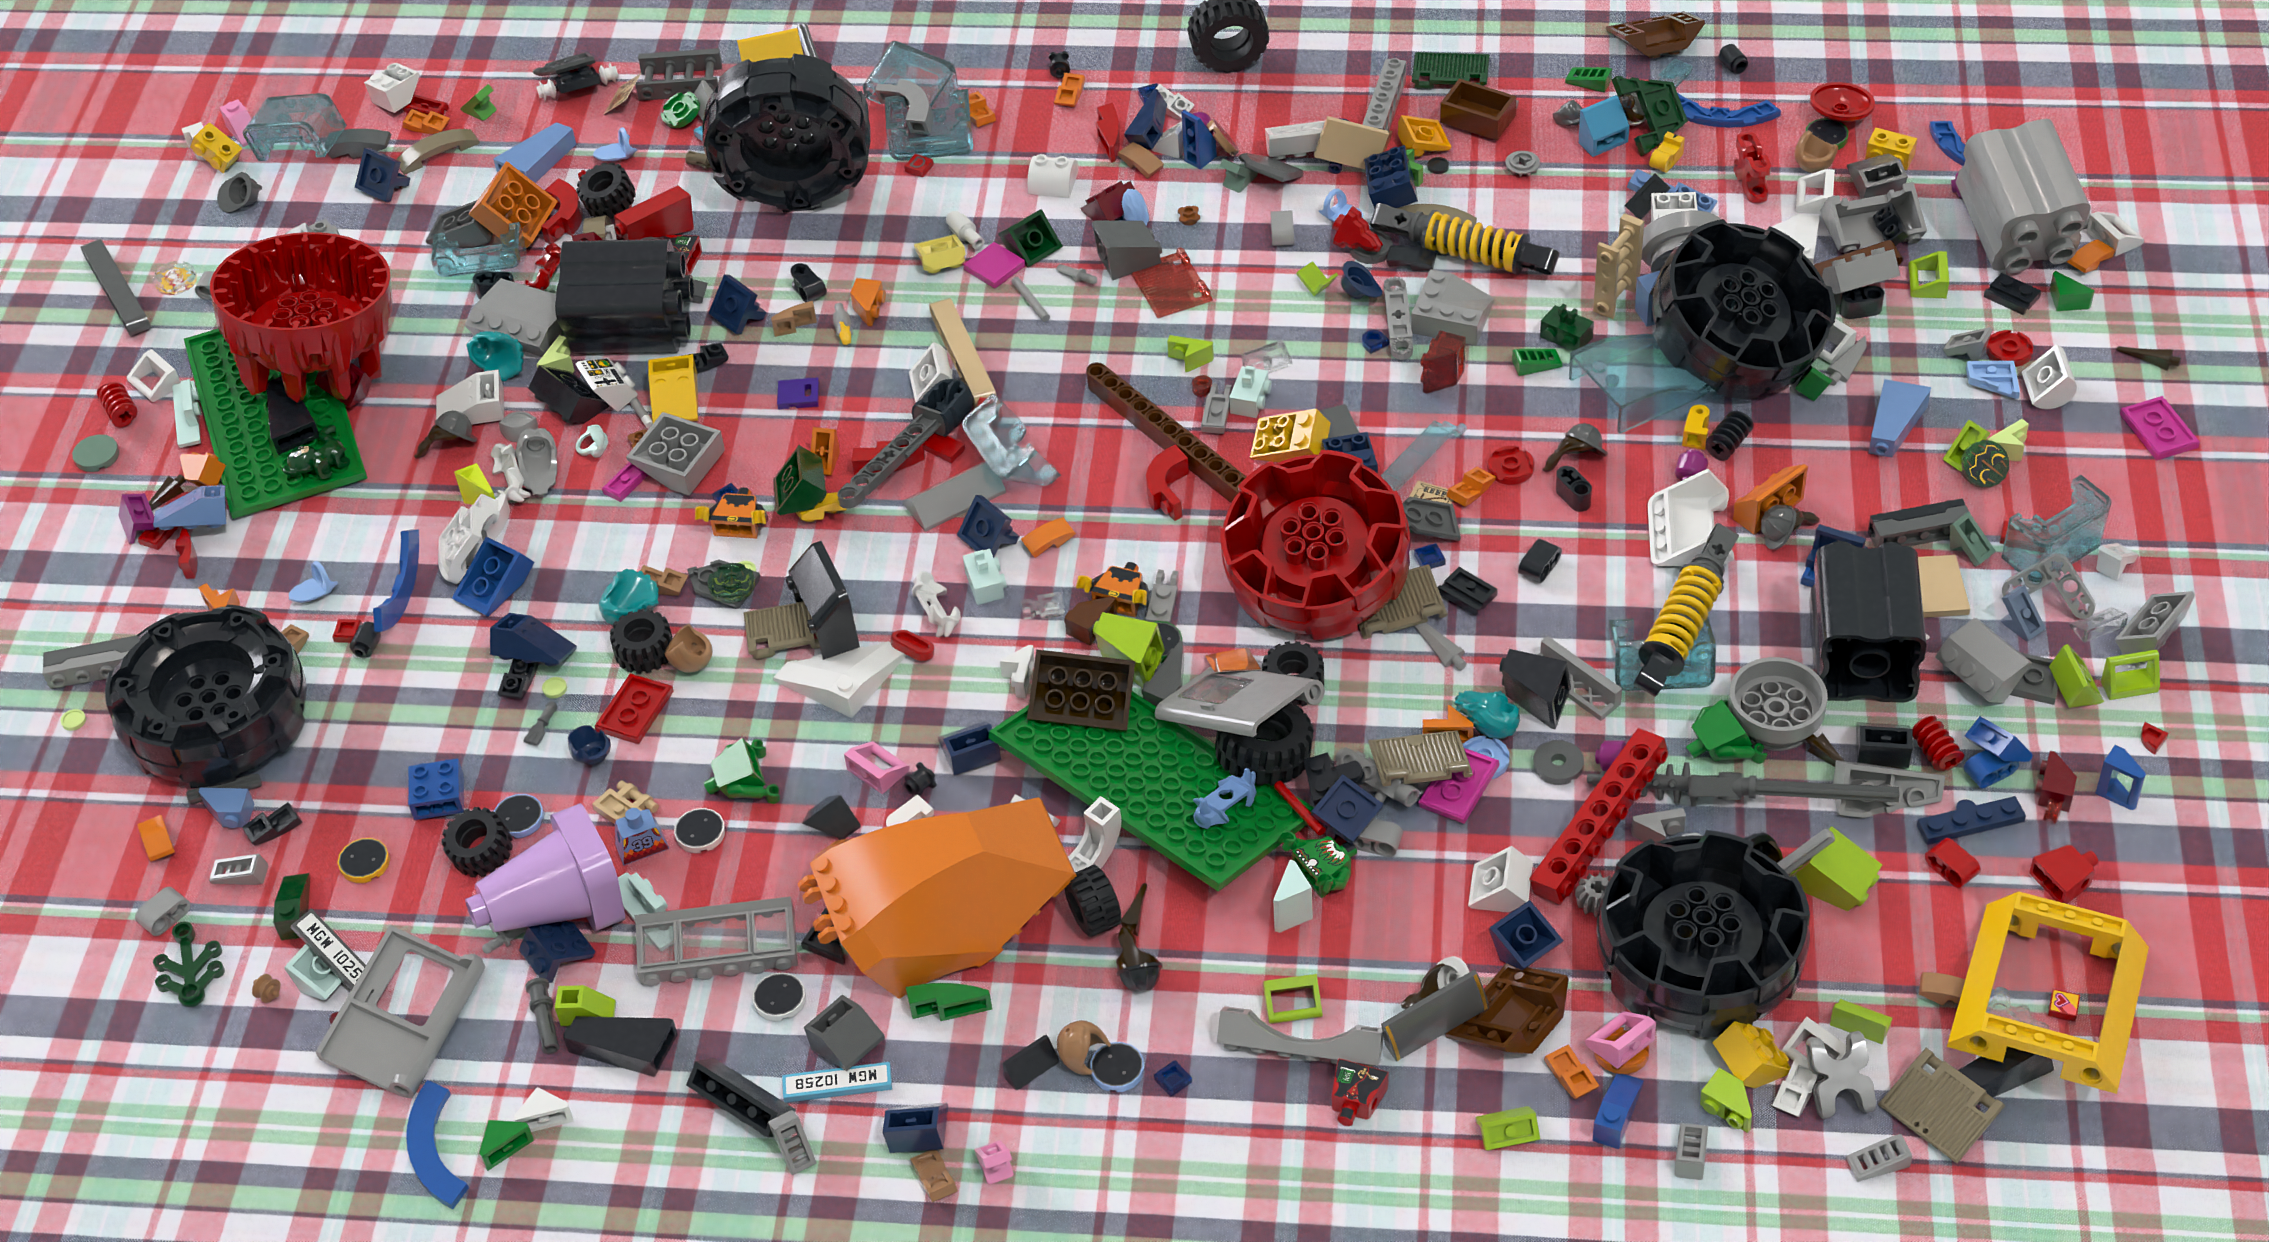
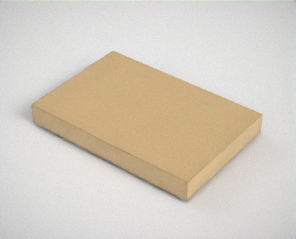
(1349, 142)
(1942, 587)

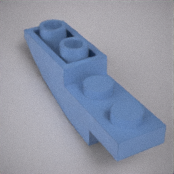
(1704, 202)

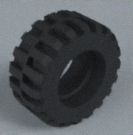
(1229, 52)
(1270, 760)

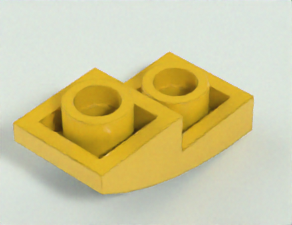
(829, 504)

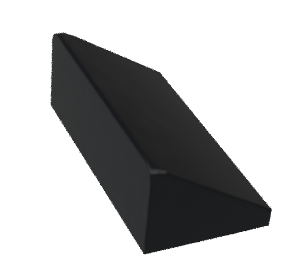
(1030, 1062)

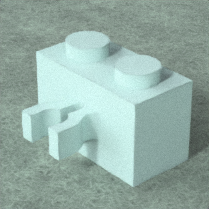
(1249, 392)
(984, 576)

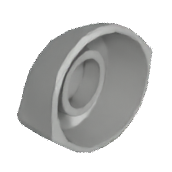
(515, 423)

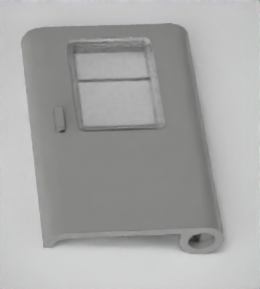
(1236, 699)

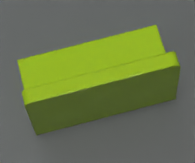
(1853, 1017)
(1508, 1127)

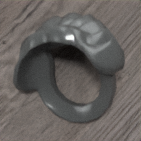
(1568, 114)

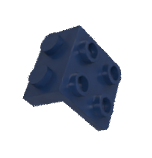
(554, 943)

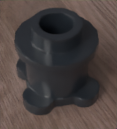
(1059, 64)
(919, 780)

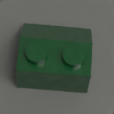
(1031, 238)

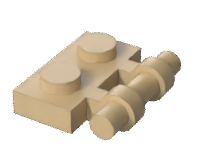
(615, 804)

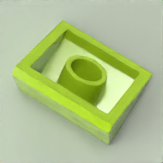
(2074, 679)

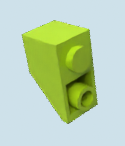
(582, 1001)
(1727, 1098)

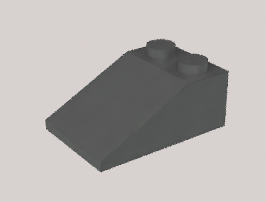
(460, 226)

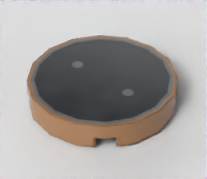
(1223, 138)

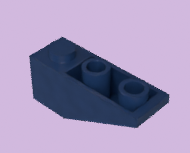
(1149, 122)

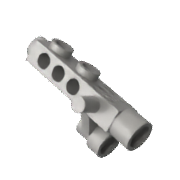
(1403, 793)

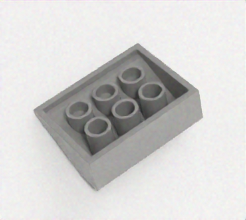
(519, 312)

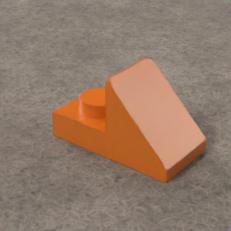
(215, 600)
(1454, 722)

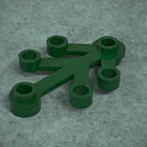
(184, 935)

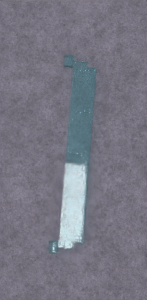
(1419, 452)

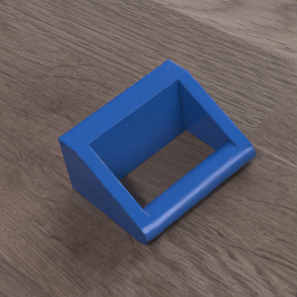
(1997, 741)
(2111, 788)

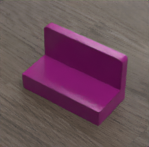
(135, 515)

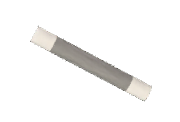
(641, 412)

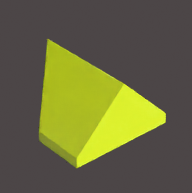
(472, 484)

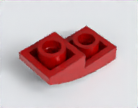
(188, 556)

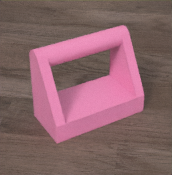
(868, 772)
(1629, 1044)

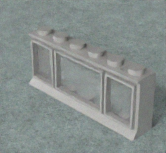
(716, 940)

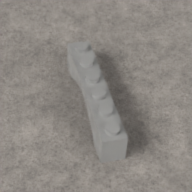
(1245, 1029)

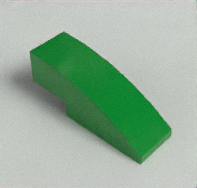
(947, 999)

